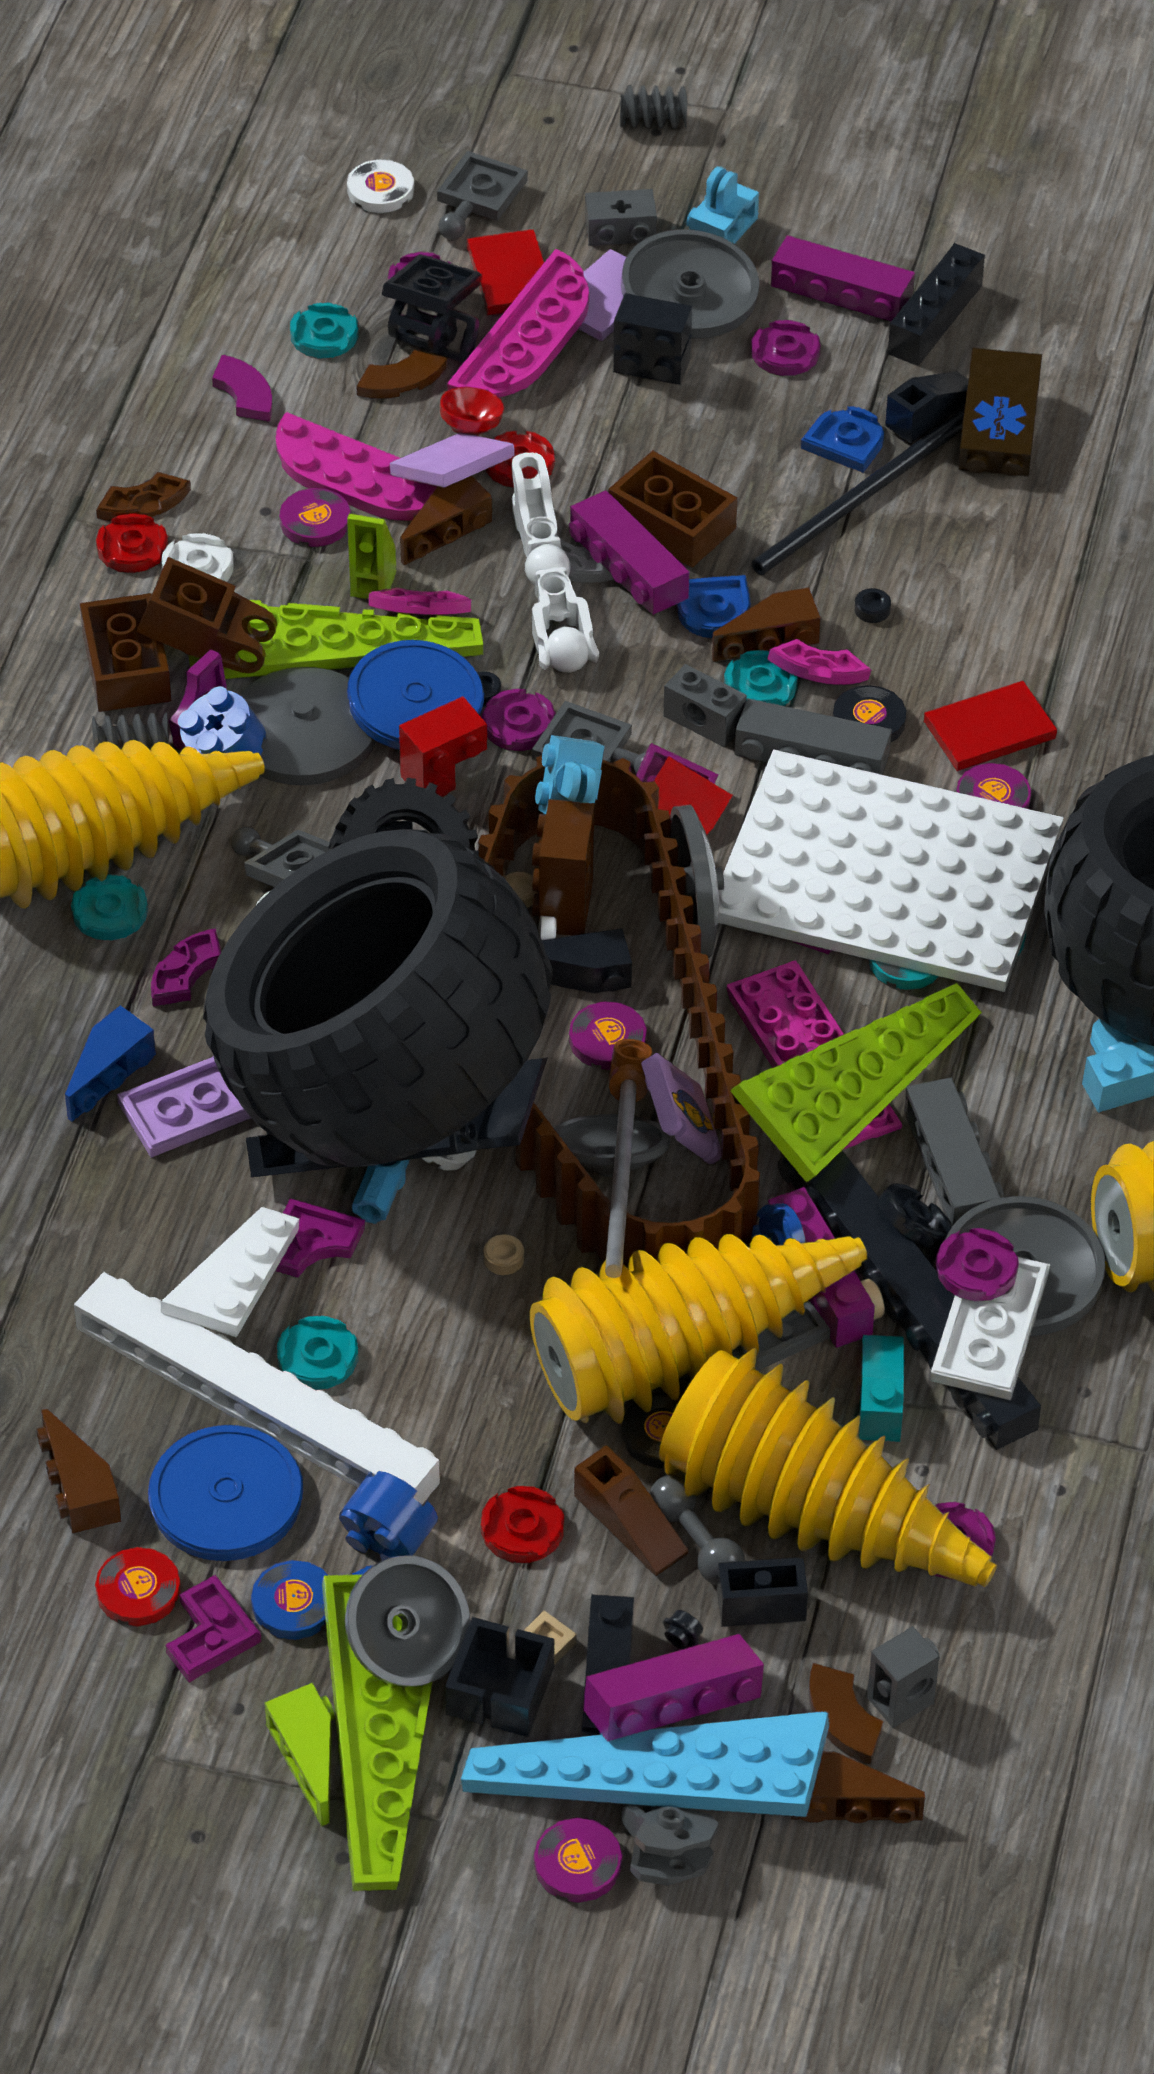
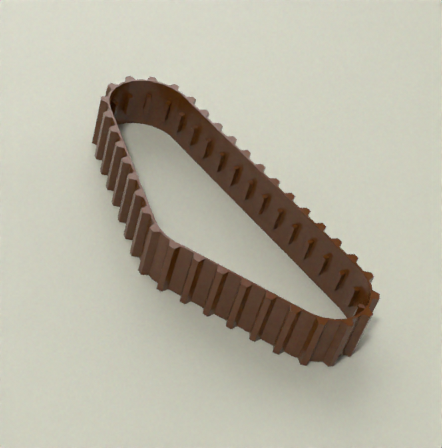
(633, 811)

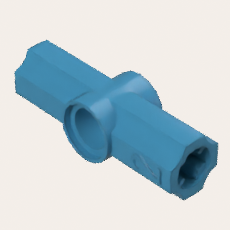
(379, 1190)

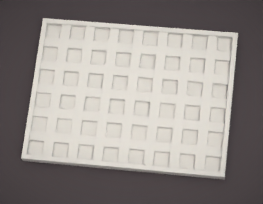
(888, 869)

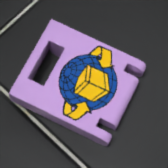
(681, 1107)

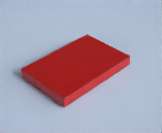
(506, 266)
(990, 725)

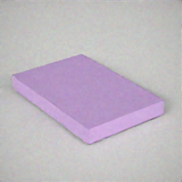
(604, 294)
(452, 459)
(181, 1107)

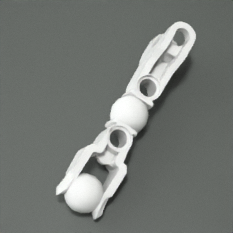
(549, 571)

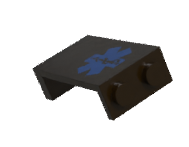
(1000, 412)

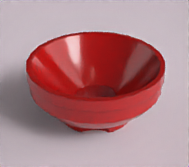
(471, 410)

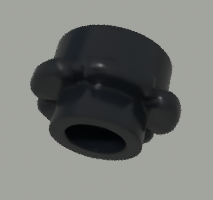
(682, 1629)

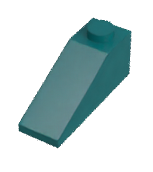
(882, 1388)

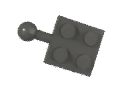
(478, 187)
(589, 725)
(276, 860)

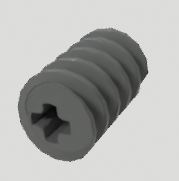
(653, 107)
(122, 733)

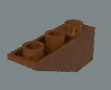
(446, 517)
(769, 624)
(82, 1475)
(627, 1510)
(860, 1794)

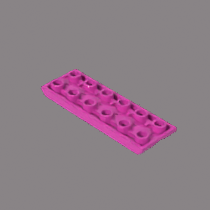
(792, 1020)

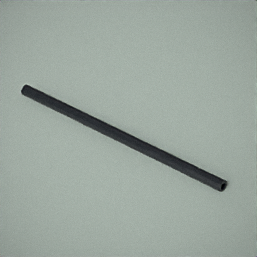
(858, 494)

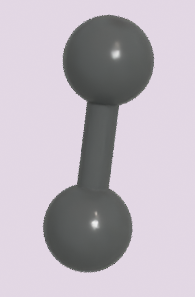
(676, 1506)

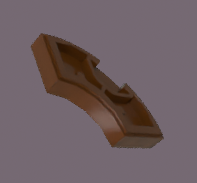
(390, 380)
(148, 498)
(849, 1724)

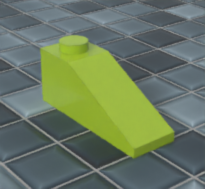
(370, 555)
(304, 1736)

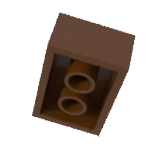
(677, 507)
(123, 663)
(564, 865)

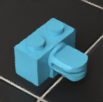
(727, 207)
(570, 771)
(1118, 1070)

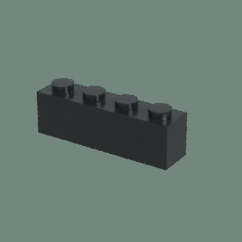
(936, 304)

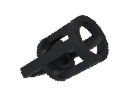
(439, 329)

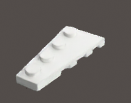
(235, 1275)

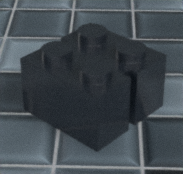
(652, 338)
(498, 1687)

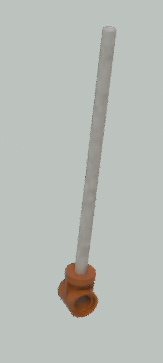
(627, 1086)

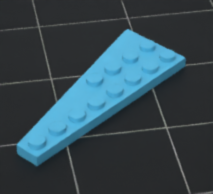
(718, 1766)

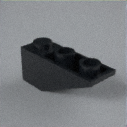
(924, 403)

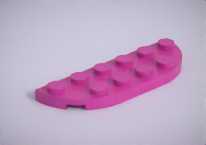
(529, 330)
(348, 467)

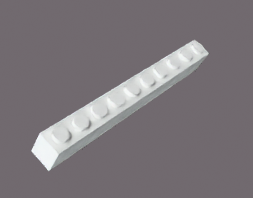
(250, 1388)

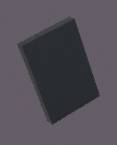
(432, 284)

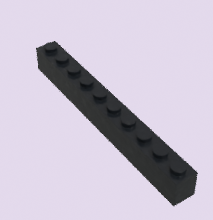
(908, 1288)

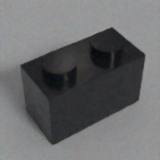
(762, 1591)

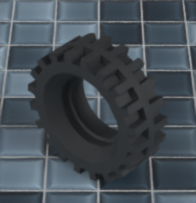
(406, 803)

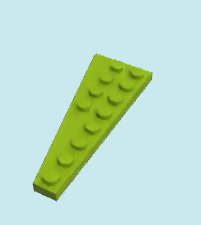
(336, 639)
(833, 1092)
(378, 1749)

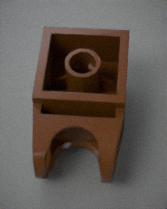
(205, 614)

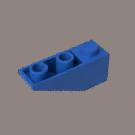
(110, 1055)

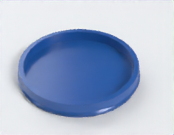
(406, 682)
(225, 1492)

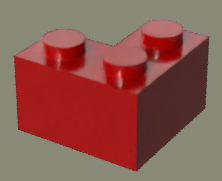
(439, 741)

